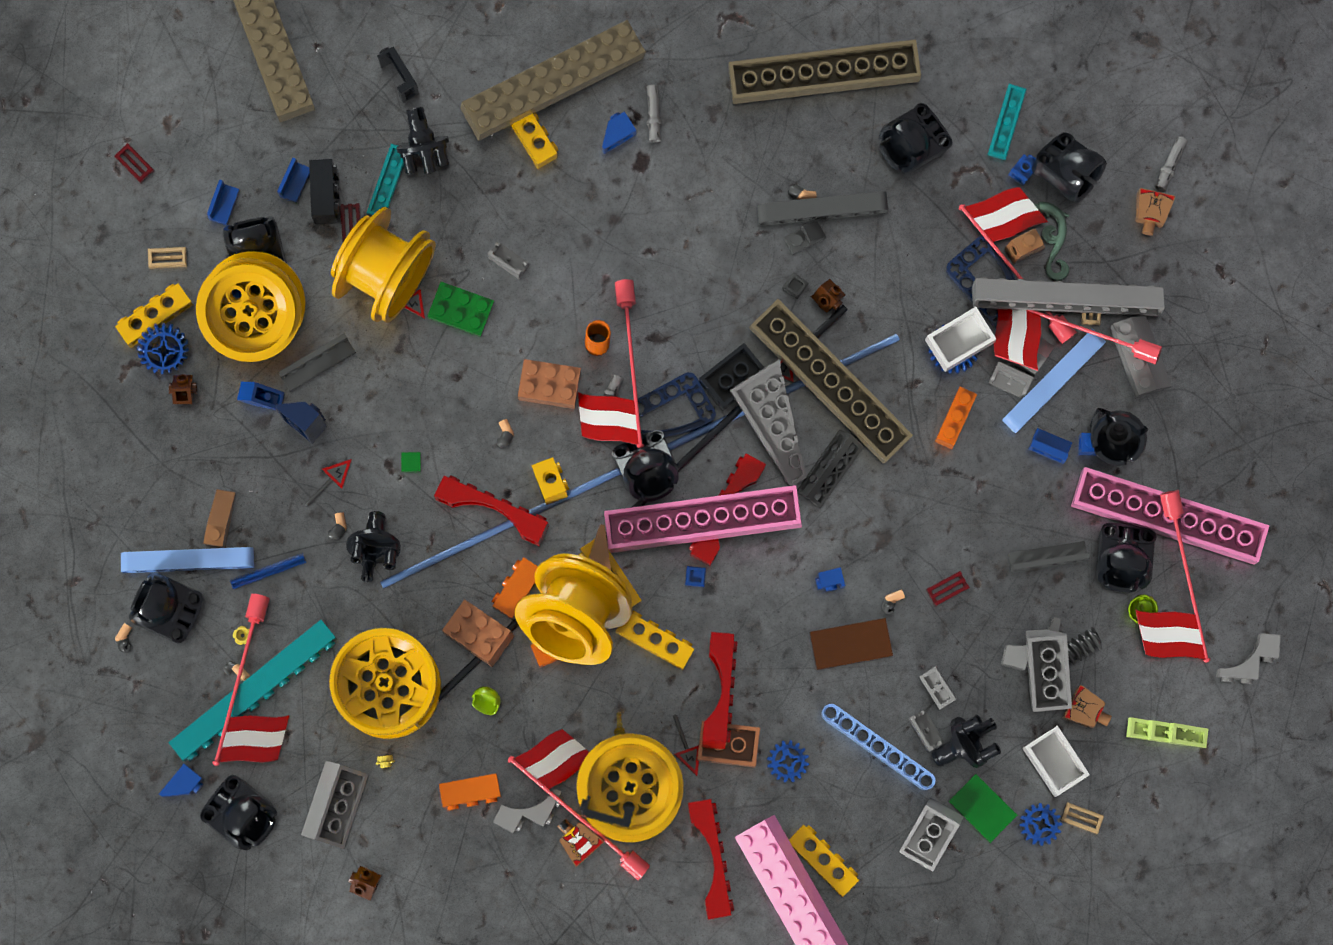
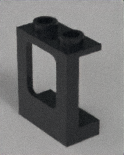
(408, 89)
(625, 822)

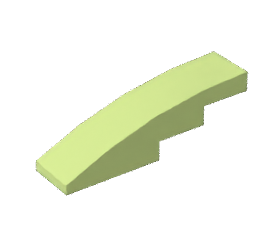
(1167, 732)

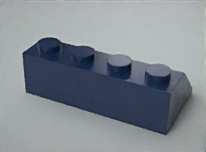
(303, 418)

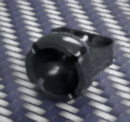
(914, 139)
(1066, 163)
(254, 235)
(1114, 445)
(647, 470)
(1125, 557)
(165, 606)
(239, 813)

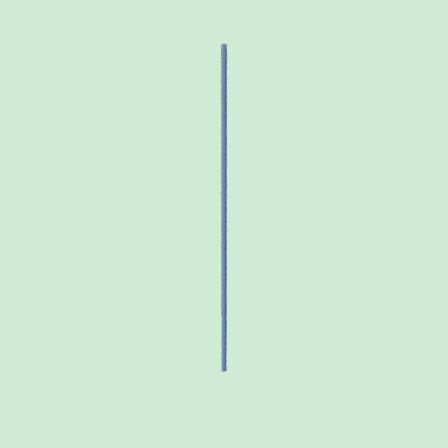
(605, 477)

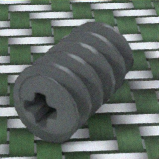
(1083, 644)

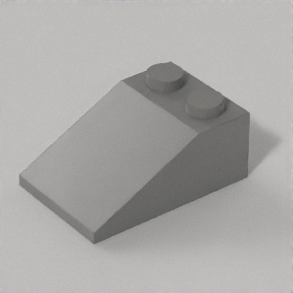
(931, 834)

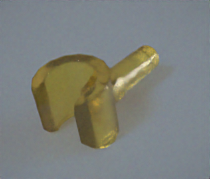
(619, 730)

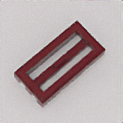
(144, 174)
(343, 221)
(933, 596)

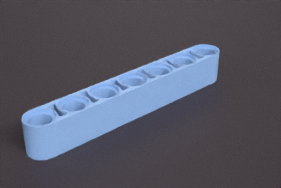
(1053, 381)
(187, 560)
(887, 747)

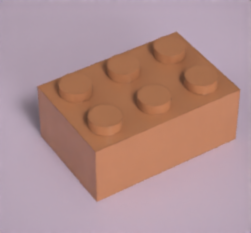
(549, 384)
(478, 633)
(739, 752)

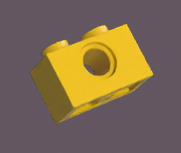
(551, 491)

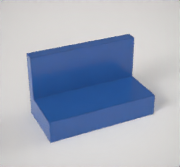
(294, 181)
(222, 203)
(1050, 445)

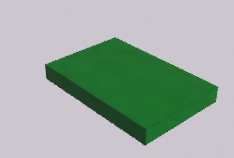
(982, 808)

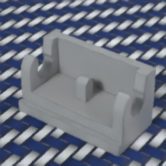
(508, 260)
(1010, 380)
(938, 687)
(926, 730)

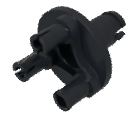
(423, 143)
(373, 546)
(966, 743)

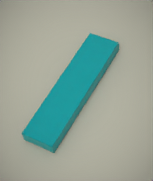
(1007, 121)
(387, 181)

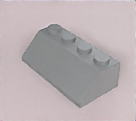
(1143, 376)
(1048, 670)
(334, 804)

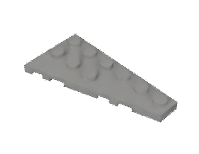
(770, 414)

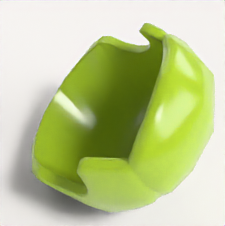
(1142, 603)
(486, 700)

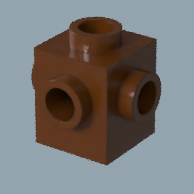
(828, 296)
(182, 389)
(364, 882)

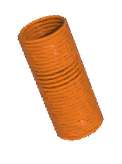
(597, 327)

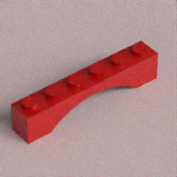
(746, 475)
(456, 494)
(715, 726)
(703, 819)

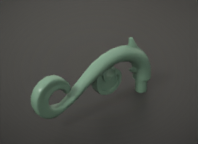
(1059, 215)

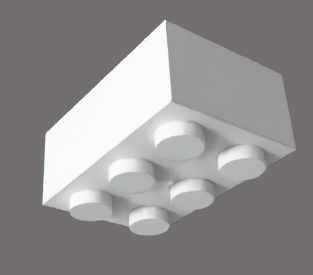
(960, 339)
(1056, 761)

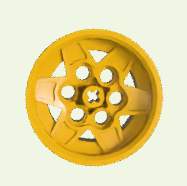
(349, 668)

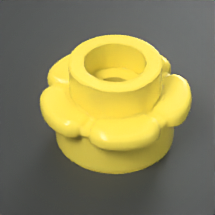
(237, 635)
(385, 761)

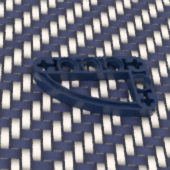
(965, 265)
(666, 398)

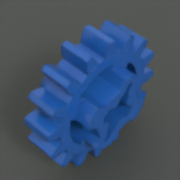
(790, 770)
(1045, 812)

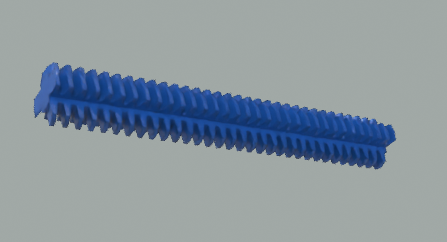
(265, 572)

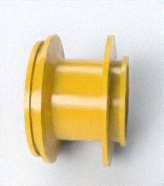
(381, 264)
(276, 283)
(574, 609)
(650, 758)

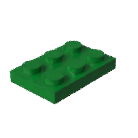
(460, 309)

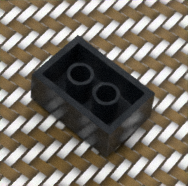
(324, 191)
(728, 374)

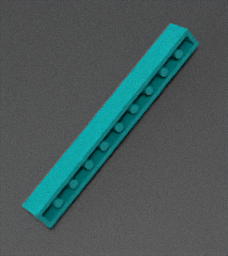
(254, 689)

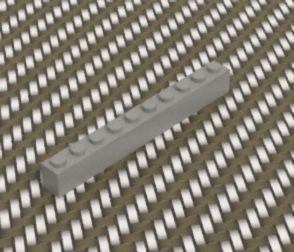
(1067, 297)

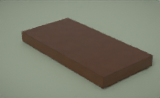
(851, 644)

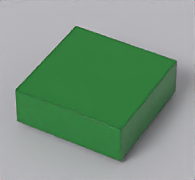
(410, 461)

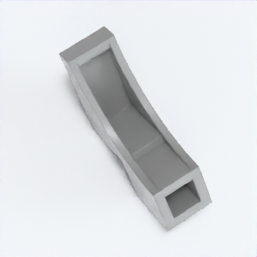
(1266, 648)
(1016, 656)
(541, 814)

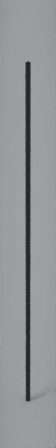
(681, 464)

